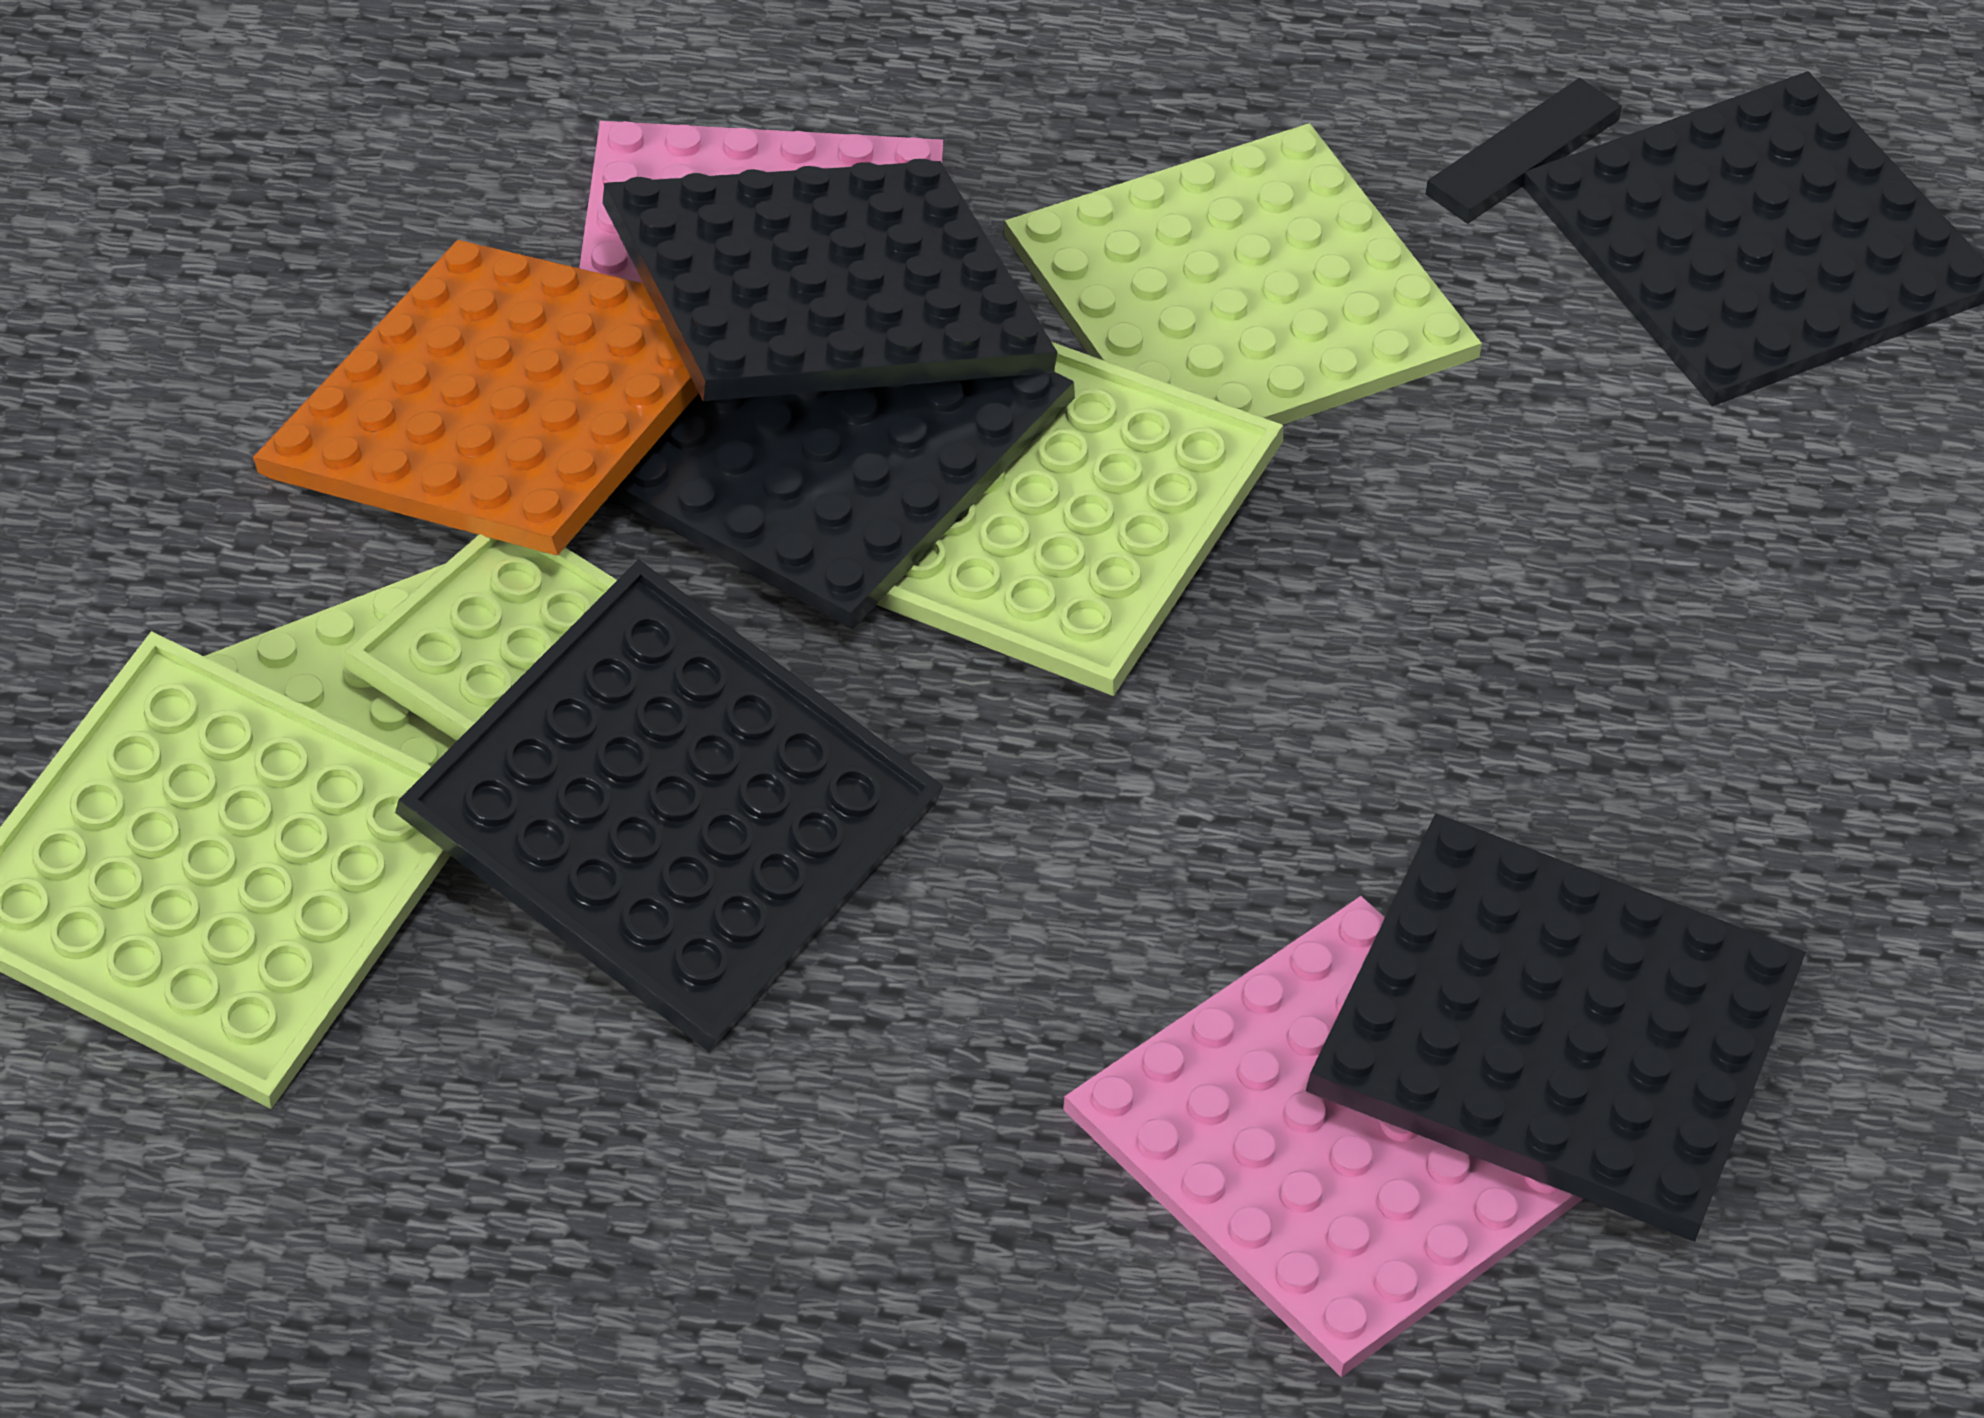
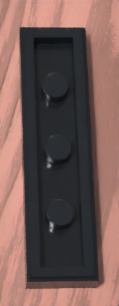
(1535, 139)

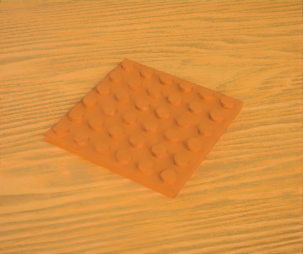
(492, 400)

